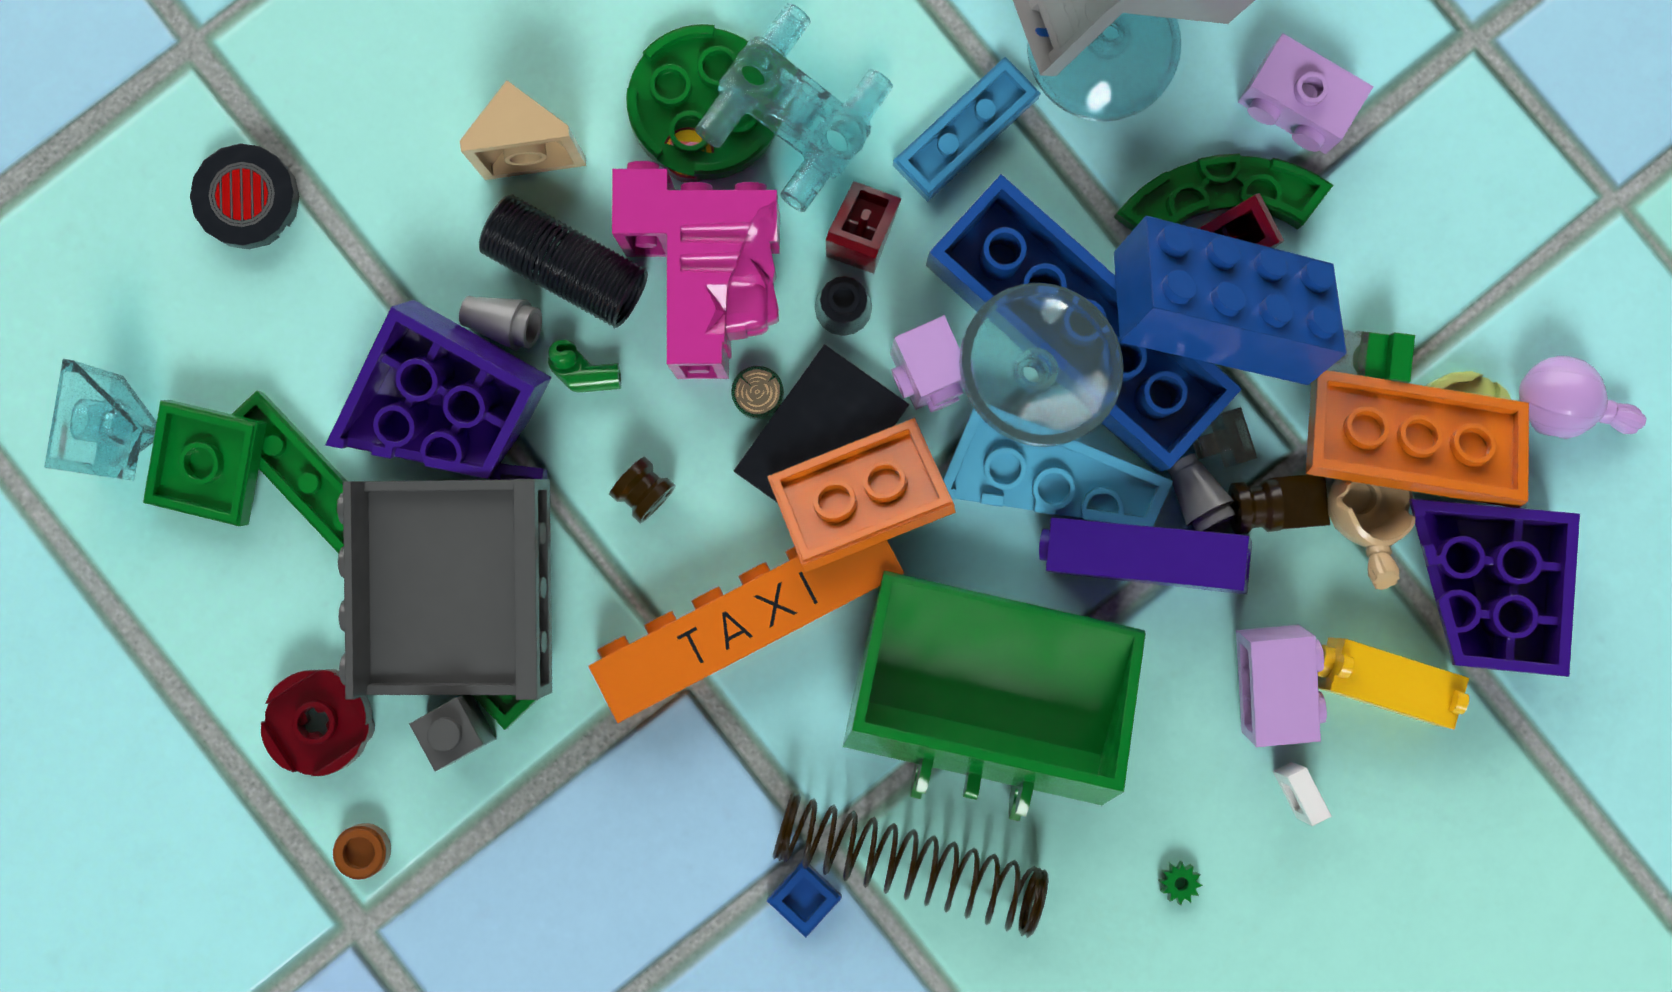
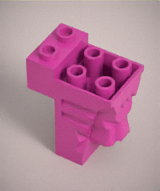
(716, 260)

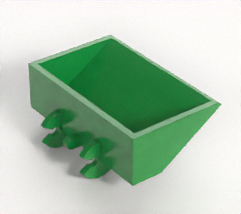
(996, 692)

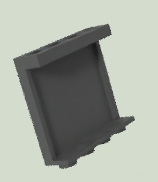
(446, 588)

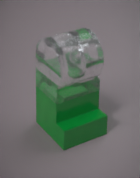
(1377, 355)

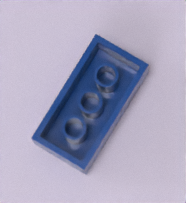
(1227, 301)

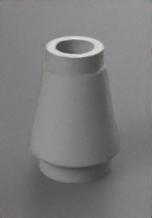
(502, 320)
(1200, 495)

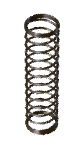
(1035, 891)

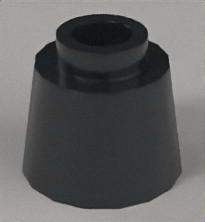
(843, 306)

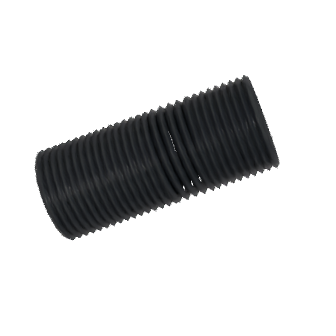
(577, 269)

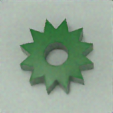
(1190, 882)

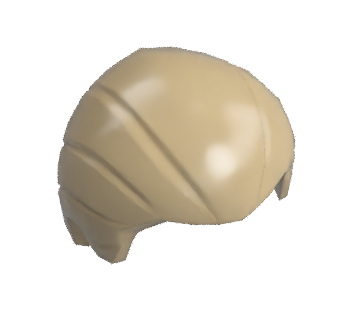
(1373, 519)

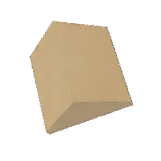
(519, 138)

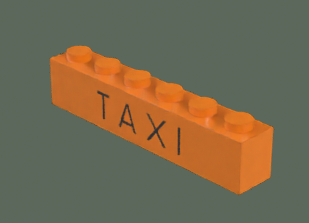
(731, 626)

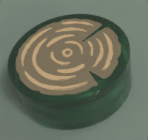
(757, 392)

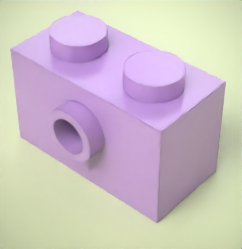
(1304, 95)
(928, 365)
(1280, 685)

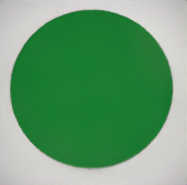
(674, 91)

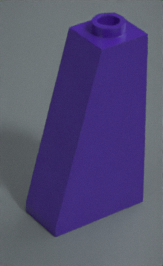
(1147, 554)

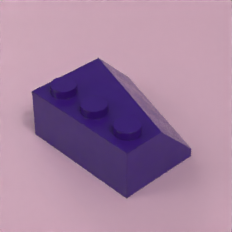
(438, 395)
(1502, 583)

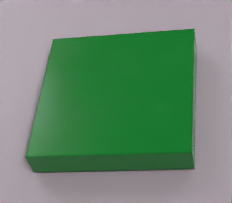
(204, 462)

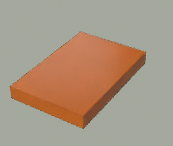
(861, 494)

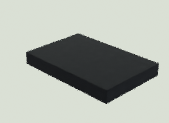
(822, 412)

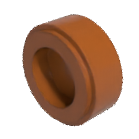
(361, 851)

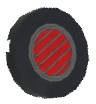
(244, 196)

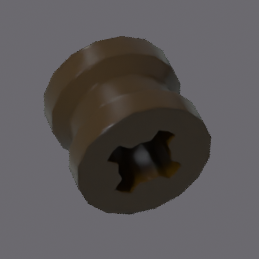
(642, 489)
(1257, 506)

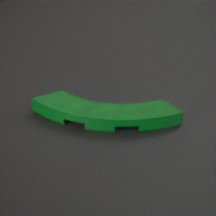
(1223, 183)

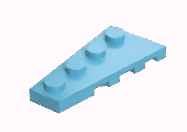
(1053, 479)

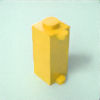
(1393, 682)

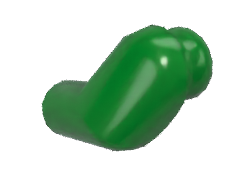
(578, 373)

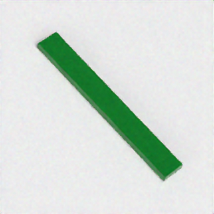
(314, 491)

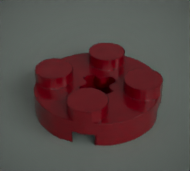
(287, 714)

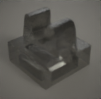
(1228, 439)

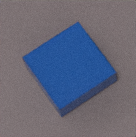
(804, 898)

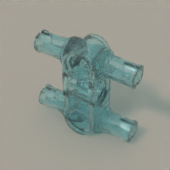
(794, 107)

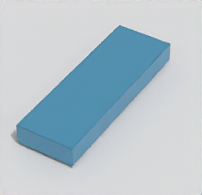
(966, 129)

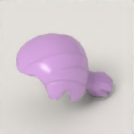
(1571, 398)

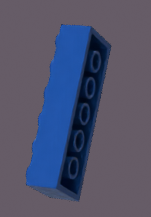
(1011, 243)

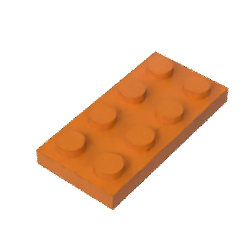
(1419, 439)

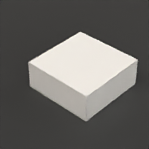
(1302, 793)

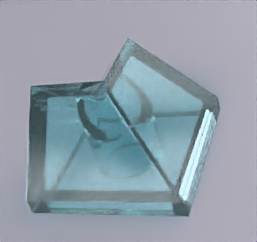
(97, 424)

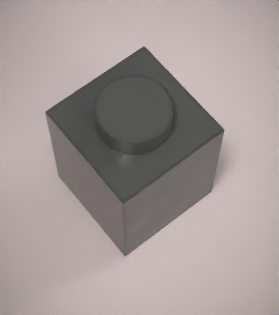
(452, 731)

